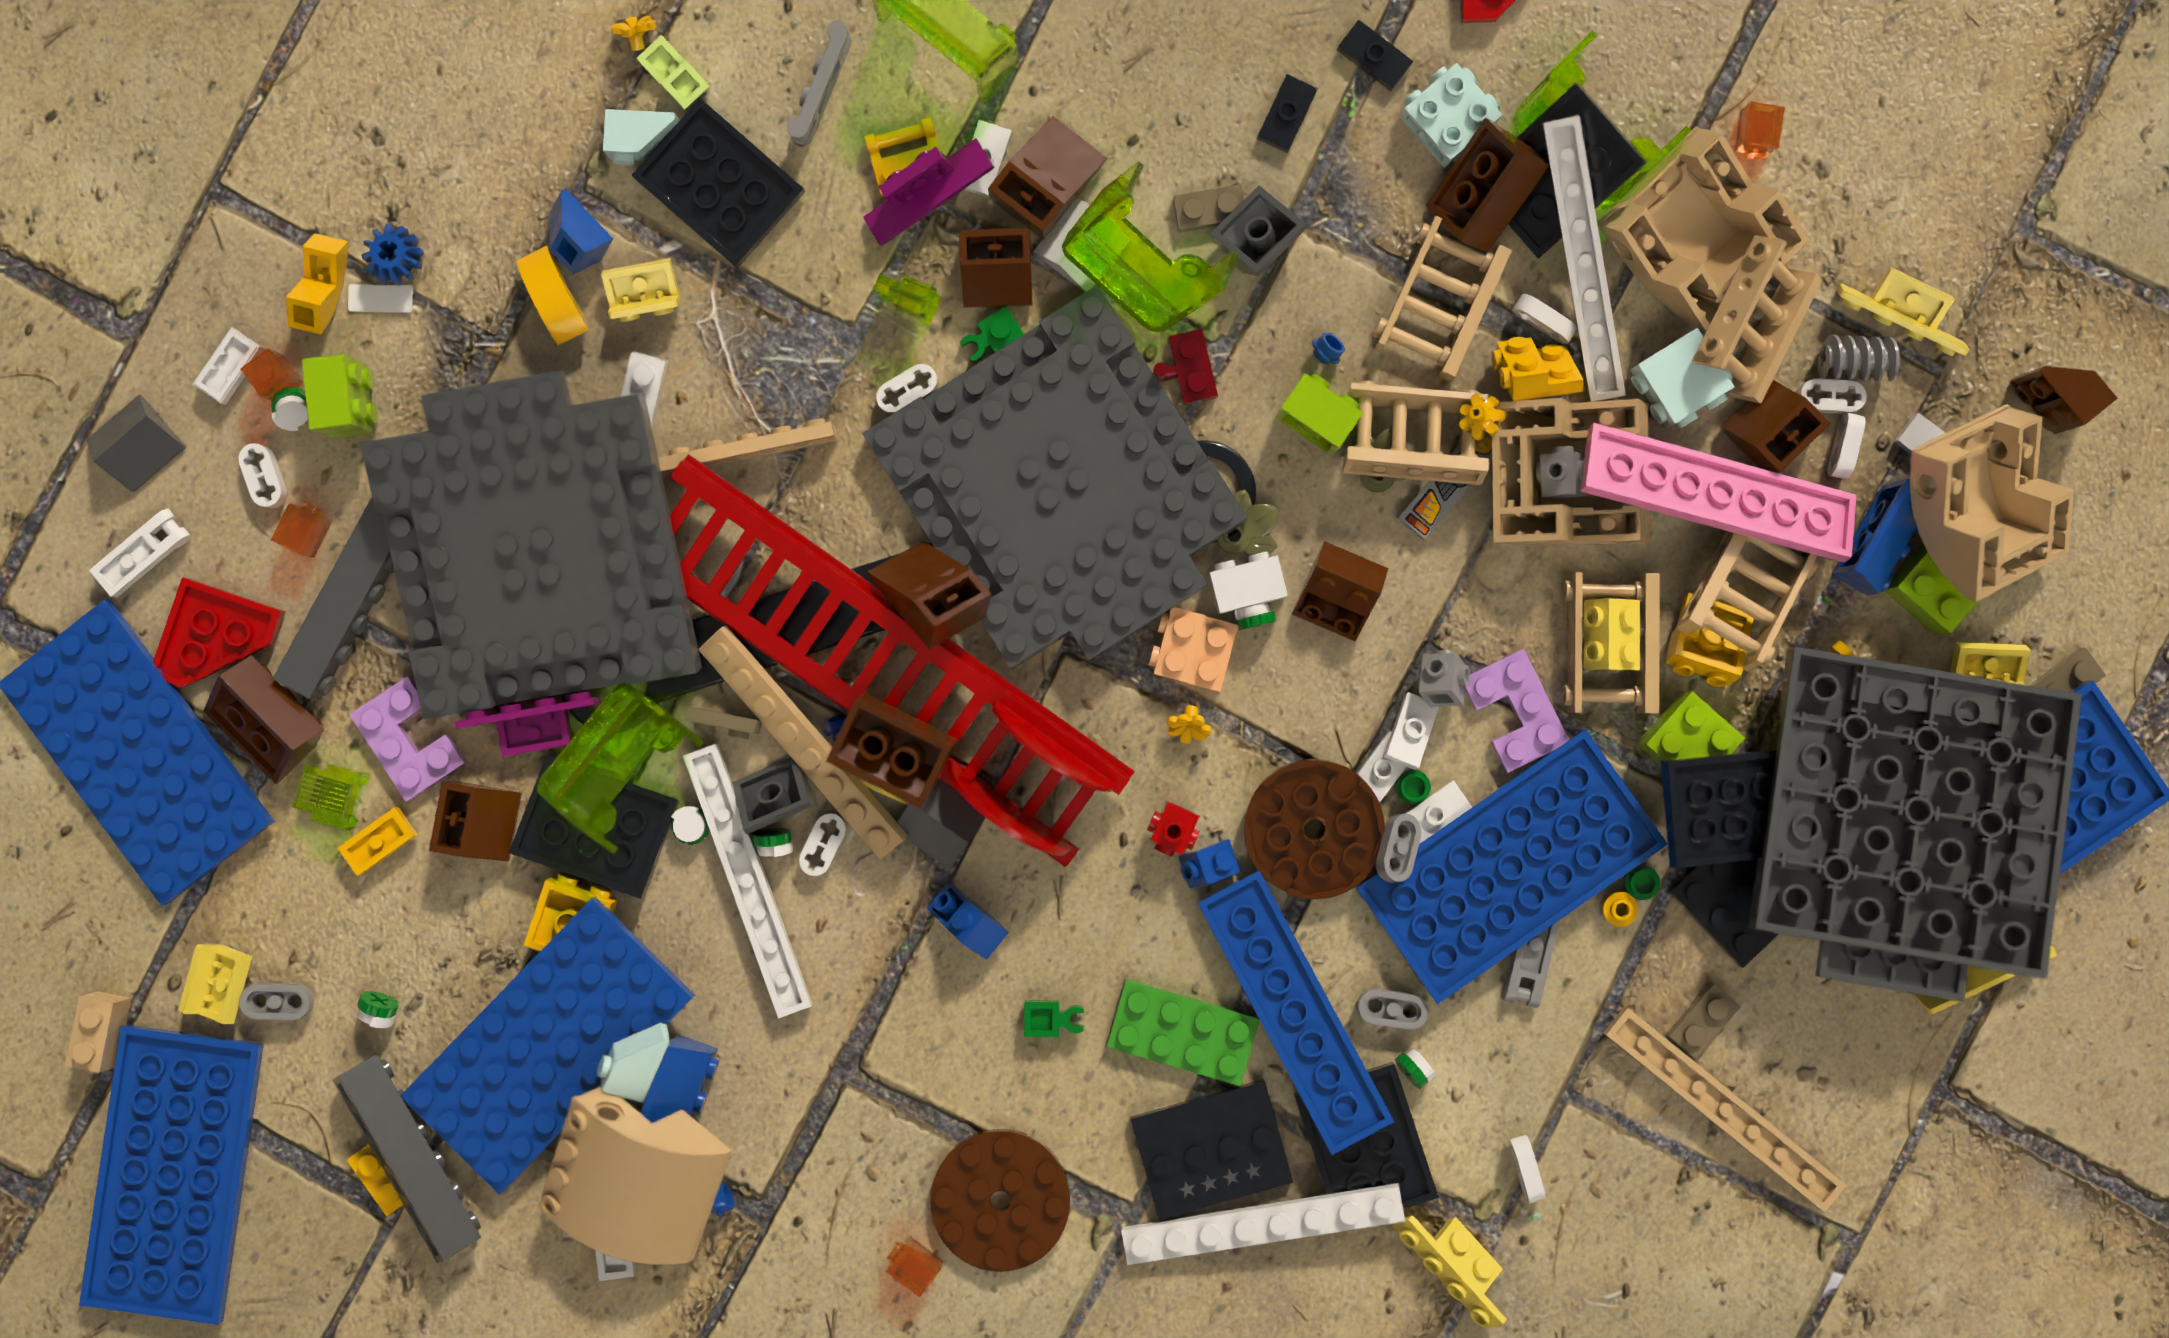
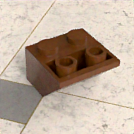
(996, 267)
(2063, 396)
(1775, 429)
(1340, 591)
(475, 821)

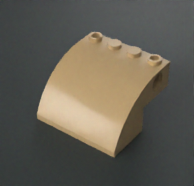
(1693, 223)
(1983, 504)
(1518, 506)
(633, 1183)

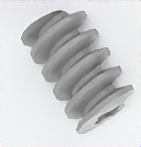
(1859, 355)

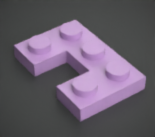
(1539, 723)
(382, 728)

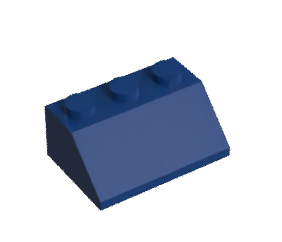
(1880, 540)
(680, 1079)

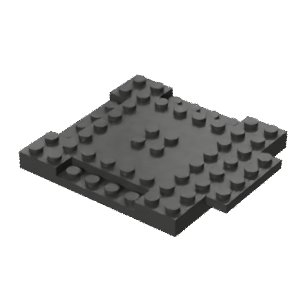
(1061, 483)
(531, 545)
(1915, 822)

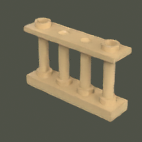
(1475, 295)
(1777, 328)
(1400, 462)
(1713, 587)
(1646, 692)

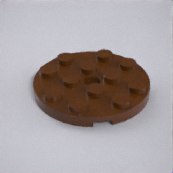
(1323, 864)
(992, 1236)

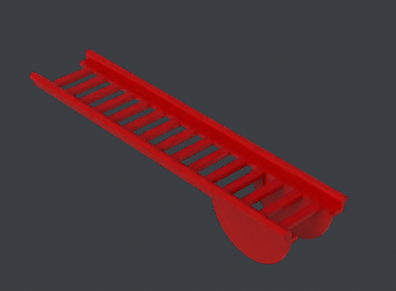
(1019, 714)

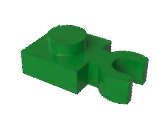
(996, 332)
(1044, 1018)

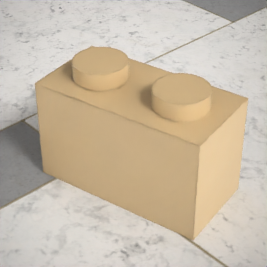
(96, 1031)

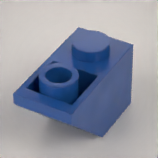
(575, 234)
(967, 920)

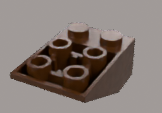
(1046, 177)
(932, 592)

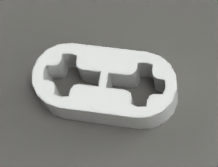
(1545, 318)
(902, 382)
(1832, 388)
(1846, 446)
(255, 479)
(830, 848)
(1527, 1169)

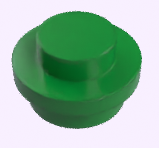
(1413, 786)
(1642, 882)

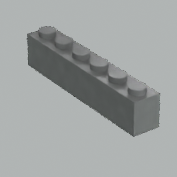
(339, 610)
(407, 1158)

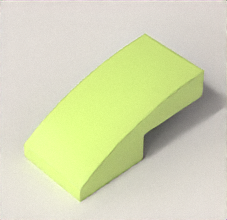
(672, 72)

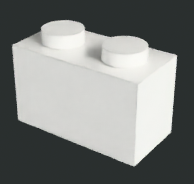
(1247, 583)

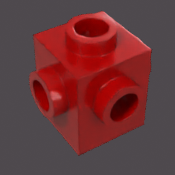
(1173, 815)

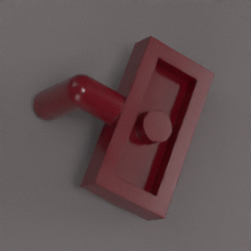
(1190, 367)

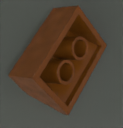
(1486, 185)
(263, 718)
(891, 750)

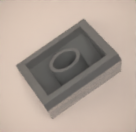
(1258, 231)
(134, 444)
(772, 795)
(942, 824)

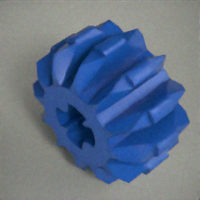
(380, 255)

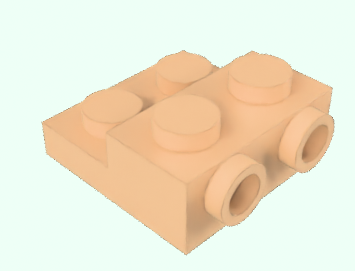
(1193, 649)

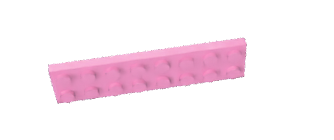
(1718, 492)

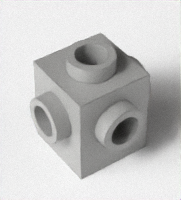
(1561, 473)
(1443, 679)

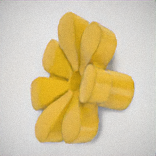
(634, 30)
(1485, 420)
(1188, 726)

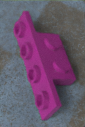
(924, 187)
(532, 728)

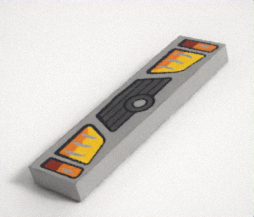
(1439, 497)

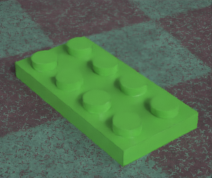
(1183, 1032)

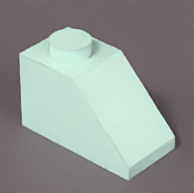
(634, 134)
(633, 1063)

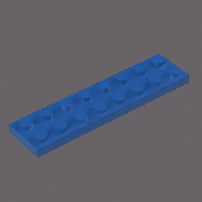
(1295, 1012)

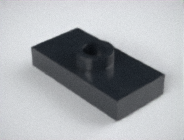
(1374, 55)
(1287, 113)

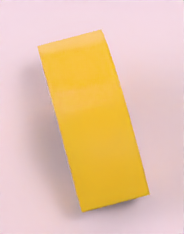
(318, 292)
(551, 295)

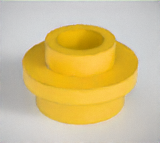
(1609, 909)

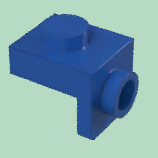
(1209, 864)

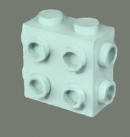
(1448, 112)
(1677, 384)

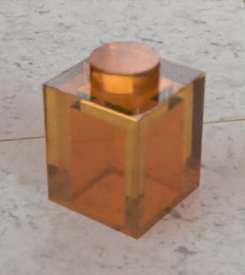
(1759, 130)
(271, 373)
(302, 529)
(913, 1265)

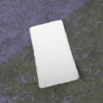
(380, 298)

